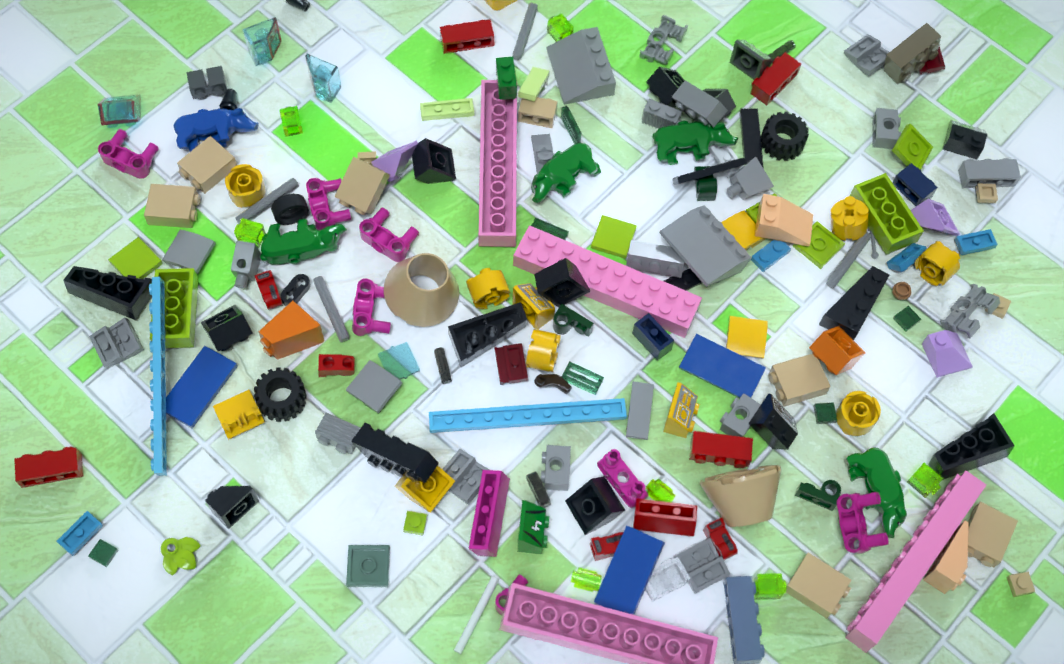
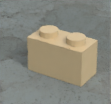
(538, 112)

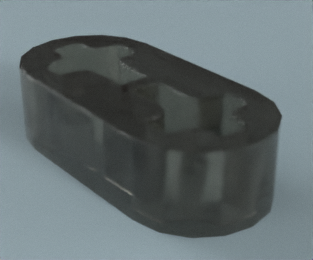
(538, 489)

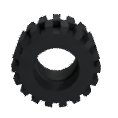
(788, 125)
(276, 380)

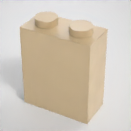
(206, 165)
(362, 186)
(171, 205)
(798, 380)
(989, 534)
(818, 586)

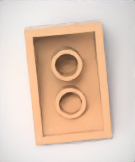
(783, 221)
(951, 563)

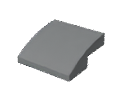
(867, 54)
(189, 250)
(116, 343)
(374, 386)
(467, 475)
(703, 565)

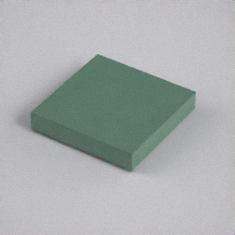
(368, 566)

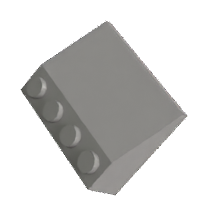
(581, 67)
(706, 246)

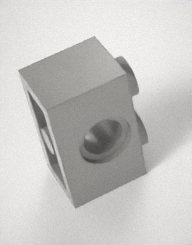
(885, 128)
(744, 406)
(556, 456)

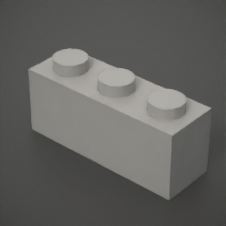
(699, 104)
(1000, 172)
(654, 259)

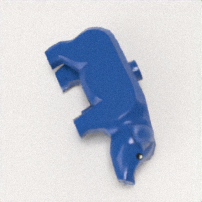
(213, 123)

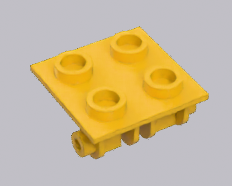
(238, 414)

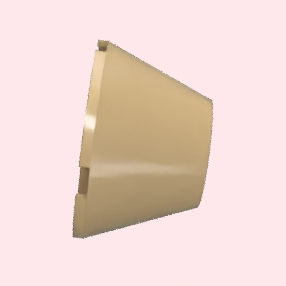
(419, 305)
(744, 495)

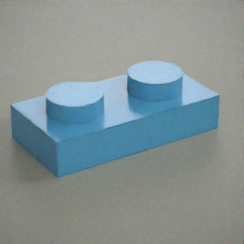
(976, 242)
(770, 254)
(906, 257)
(79, 533)

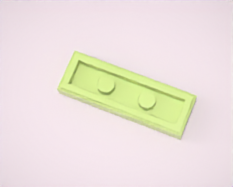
(533, 84)
(447, 109)

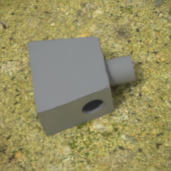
(749, 180)
(245, 263)

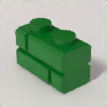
(506, 78)

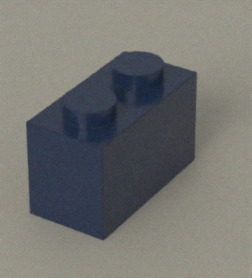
(914, 185)
(653, 336)

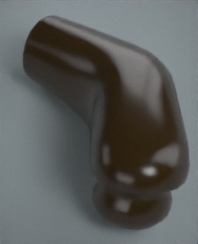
(552, 380)

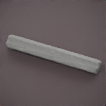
(524, 31)
(268, 200)
(847, 261)
(331, 309)

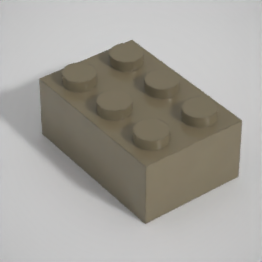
(912, 53)

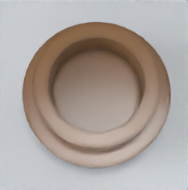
(901, 290)

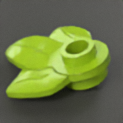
(181, 556)

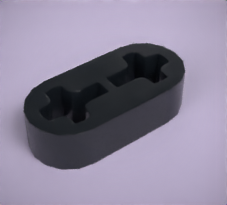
(295, 290)

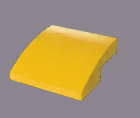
(743, 229)
(747, 336)

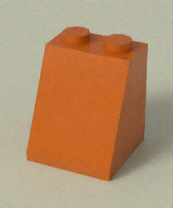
(290, 332)

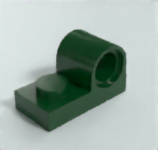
(706, 186)
(572, 319)
(819, 496)

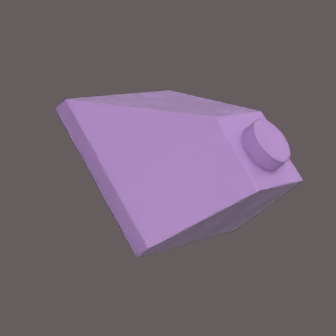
(395, 160)
(935, 217)
(946, 353)

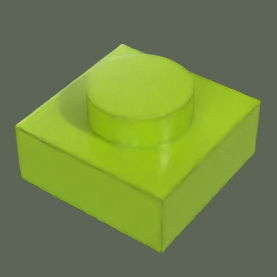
(415, 523)

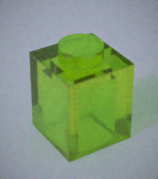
(559, 27)
(291, 121)
(250, 232)
(925, 480)
(769, 586)

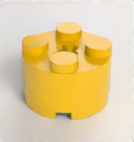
(245, 185)
(849, 219)
(938, 264)
(488, 288)
(543, 350)
(858, 413)

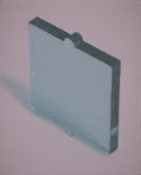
(399, 361)

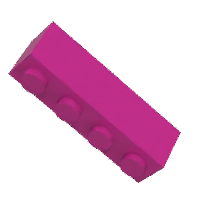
(489, 513)

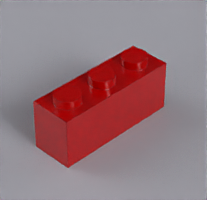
(467, 36)
(775, 78)
(721, 449)
(48, 467)
(665, 517)

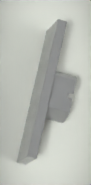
(542, 150)
(640, 410)

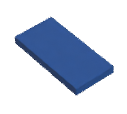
(722, 367)
(198, 386)
(629, 571)

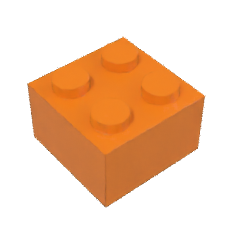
(837, 350)

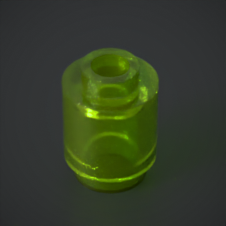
(660, 491)
(586, 579)

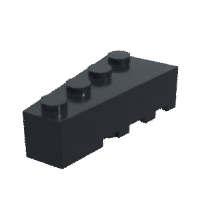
(109, 290)
(856, 303)
(485, 331)
(975, 448)
(394, 454)

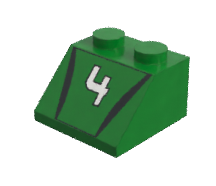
(531, 528)

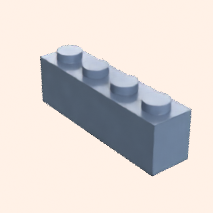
(743, 620)

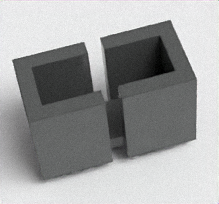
(198, 86)

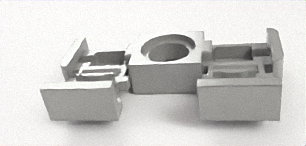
(654, 48)
(960, 318)

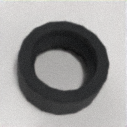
(289, 209)

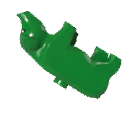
(690, 137)
(562, 170)
(299, 244)
(880, 478)

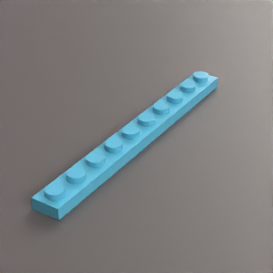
(158, 384)
(527, 415)

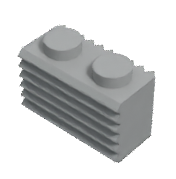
(660, 115)
(336, 433)

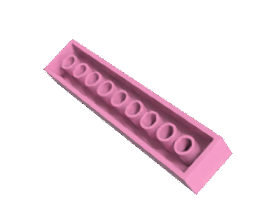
(497, 168)
(612, 281)
(914, 561)
(602, 630)

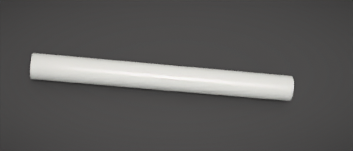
(476, 615)

